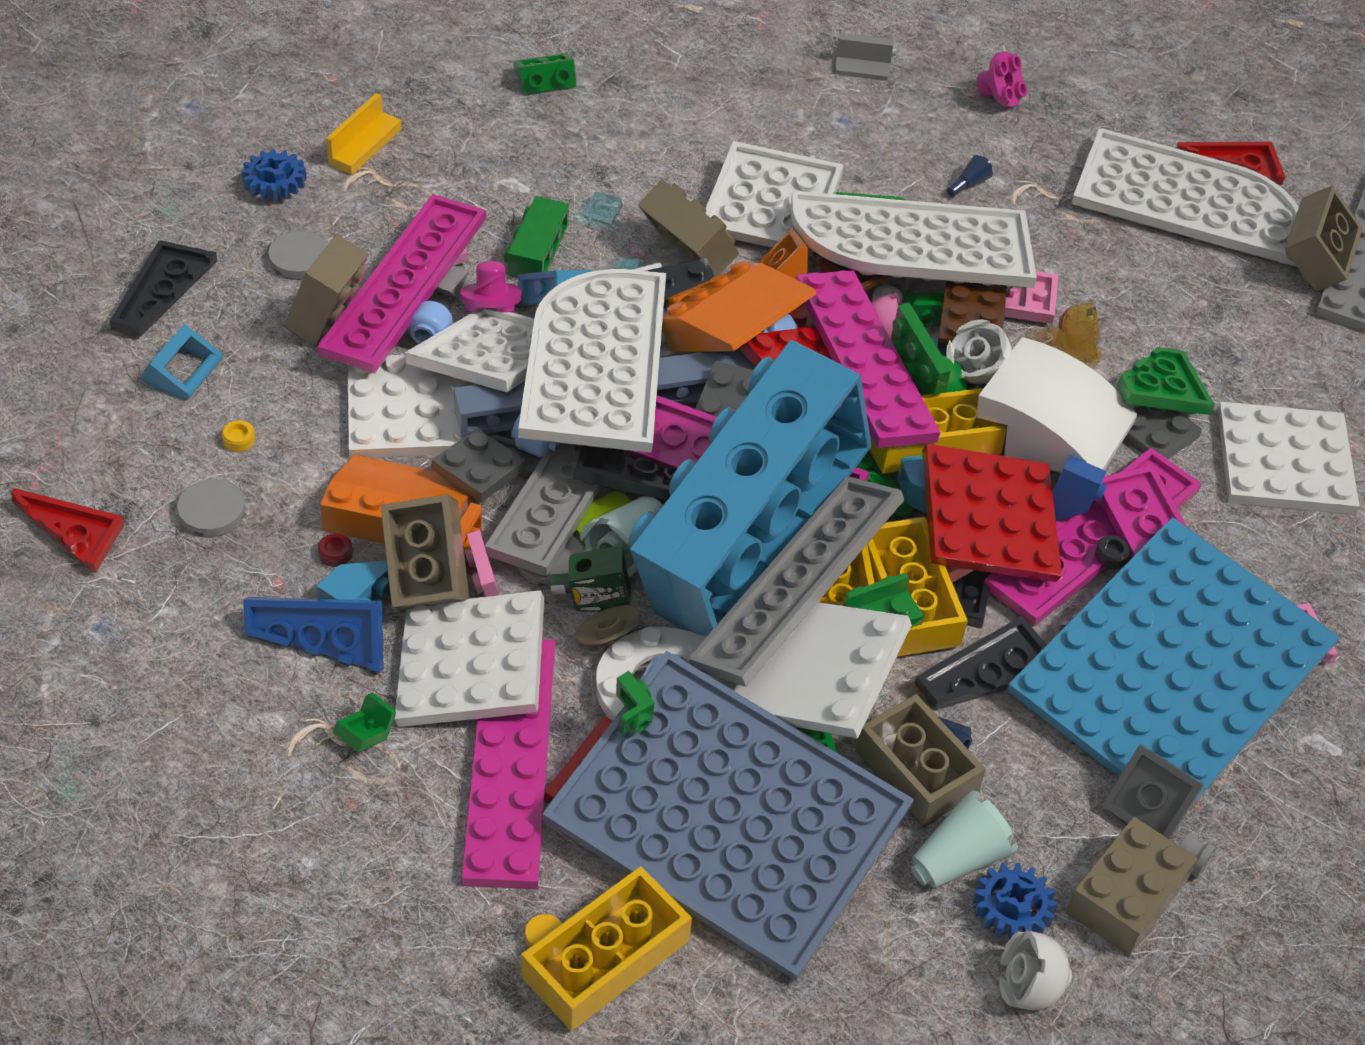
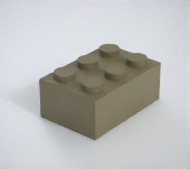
(688, 226)
(1323, 239)
(327, 290)
(424, 552)
(920, 758)
(1131, 885)

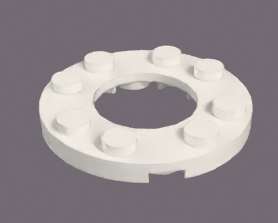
(636, 649)

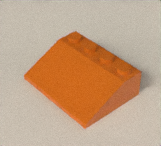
(732, 308)
(366, 483)

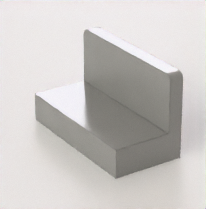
(864, 56)

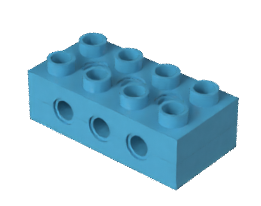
(751, 486)

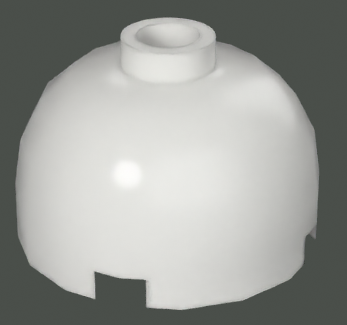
(980, 349)
(1034, 972)

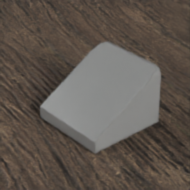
(453, 282)

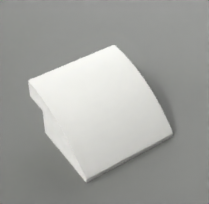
(1055, 408)

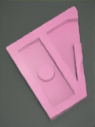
(1034, 303)

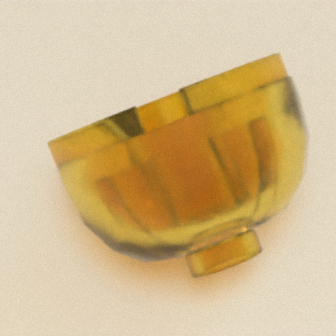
(1079, 333)

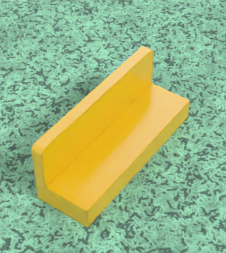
(361, 136)

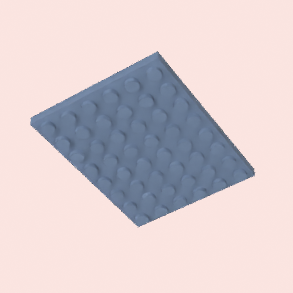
(731, 815)

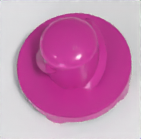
(1003, 79)
(490, 289)

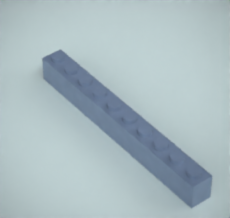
(679, 380)

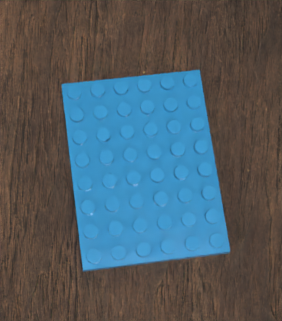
(1174, 659)

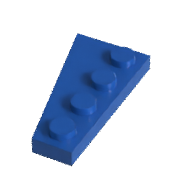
(320, 626)

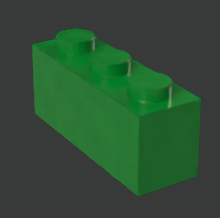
(537, 237)

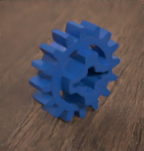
(274, 175)
(1015, 901)

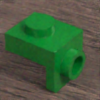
(638, 701)
(368, 725)

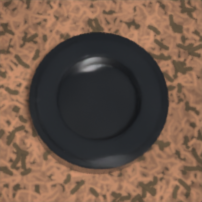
(1112, 551)

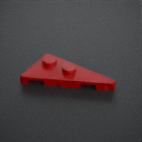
(1252, 155)
(77, 528)

